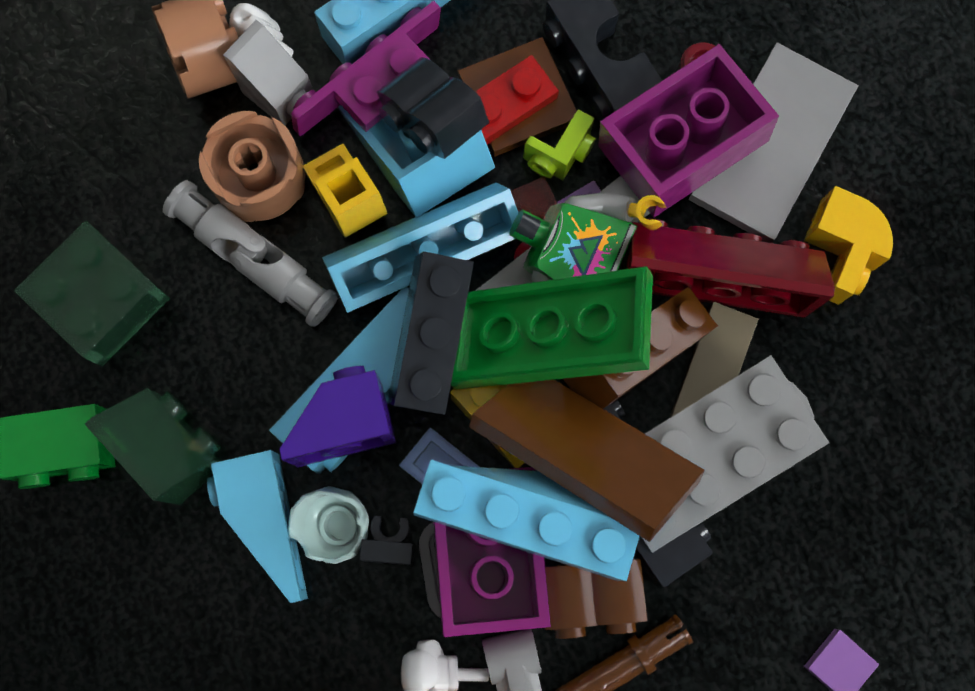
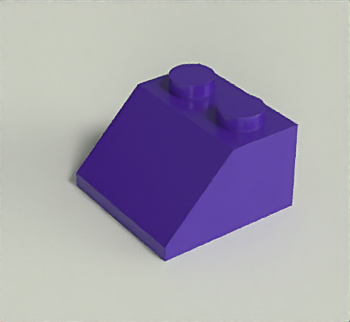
(341, 419)

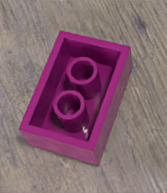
(687, 129)
(488, 584)

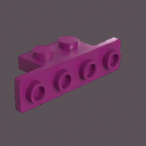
(357, 84)

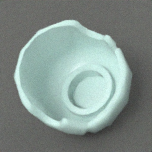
(329, 524)

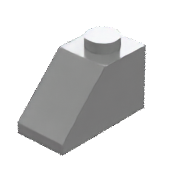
(267, 72)

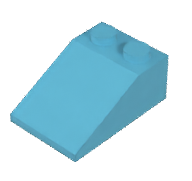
(420, 177)

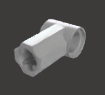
(513, 661)

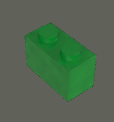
(51, 445)

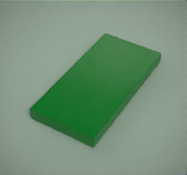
(556, 329)

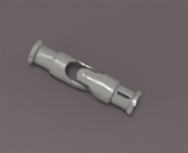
(245, 249)

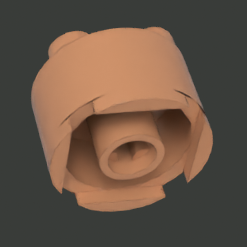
(196, 41)
(243, 141)

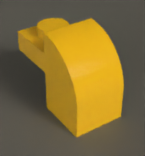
(345, 190)
(855, 233)

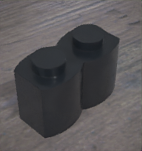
(432, 108)

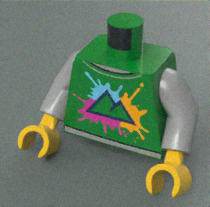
(581, 234)

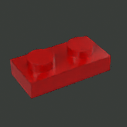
(515, 97)

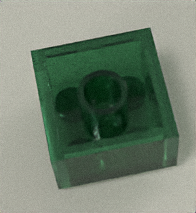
(91, 294)

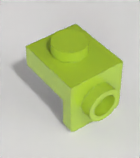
(572, 146)

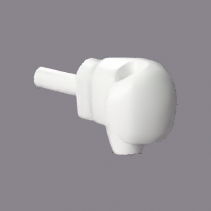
(245, 14)
(431, 670)

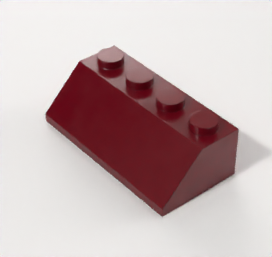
(732, 269)

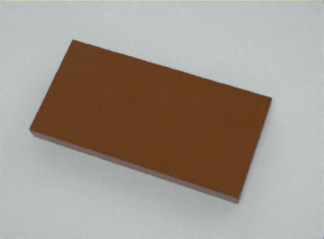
(589, 453)

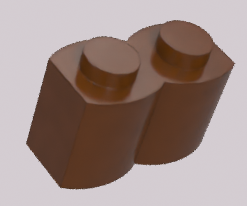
(587, 599)

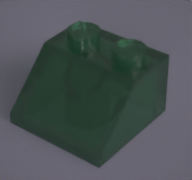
(157, 445)

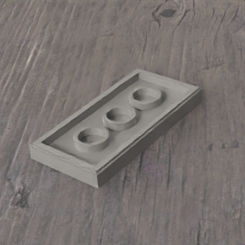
(766, 183)

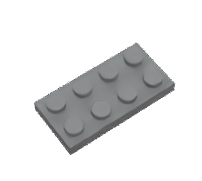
(740, 439)

